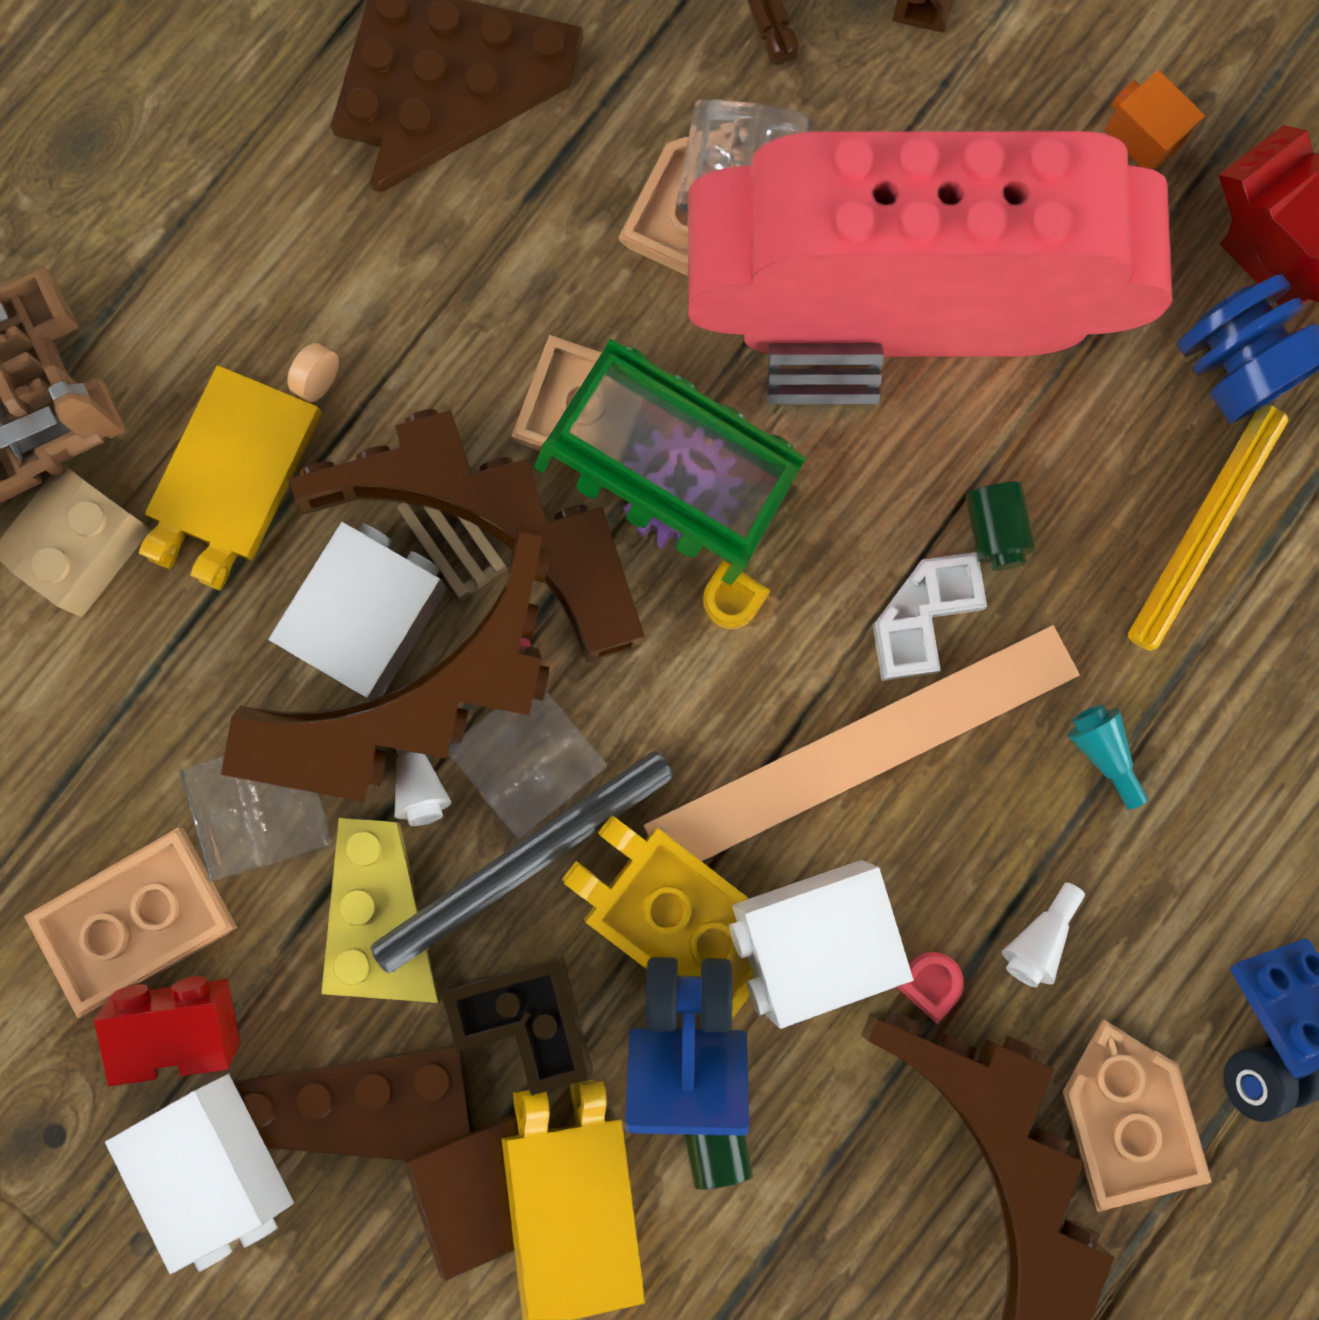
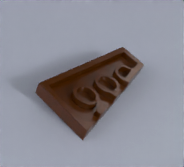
(364, 1106)

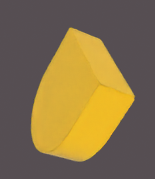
(734, 604)

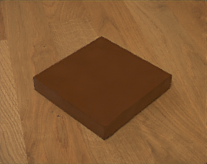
(465, 1198)

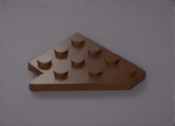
(445, 75)

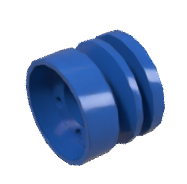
(1253, 347)

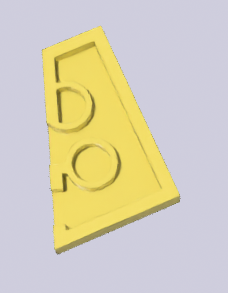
(368, 900)

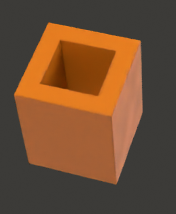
(1153, 120)

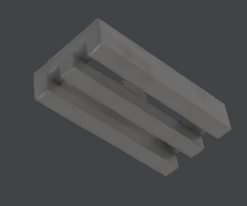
(824, 383)

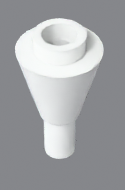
(418, 790)
(1038, 949)

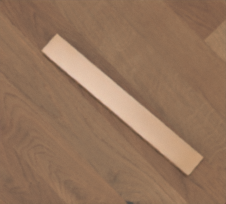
(869, 746)

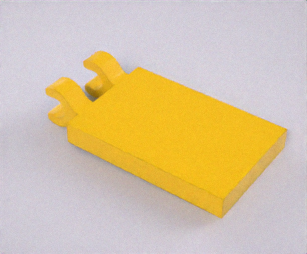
(228, 474)
(663, 905)
(571, 1209)

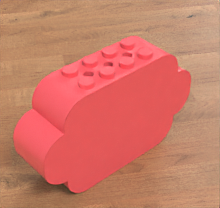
(930, 242)

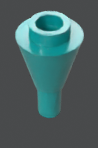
(1104, 742)

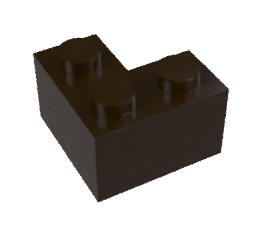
(534, 1007)

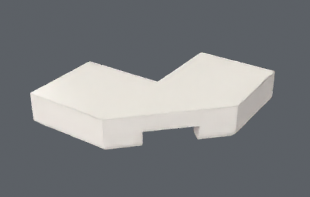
(905, 627)

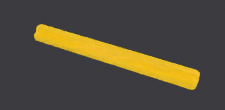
(1207, 527)

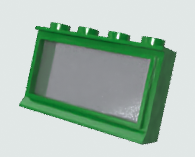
(673, 456)

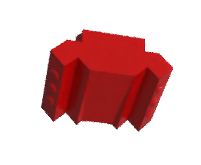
(1276, 212)

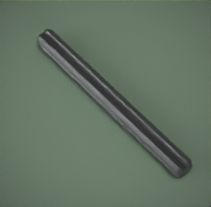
(520, 862)

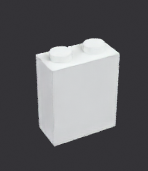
(360, 610)
(820, 944)
(201, 1176)

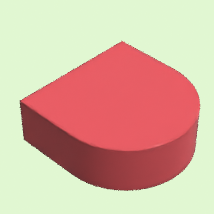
(935, 985)

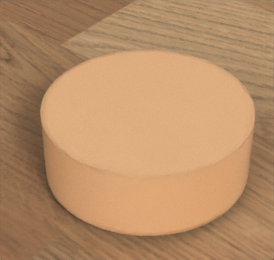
(313, 372)

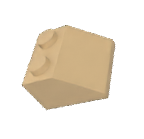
(70, 542)

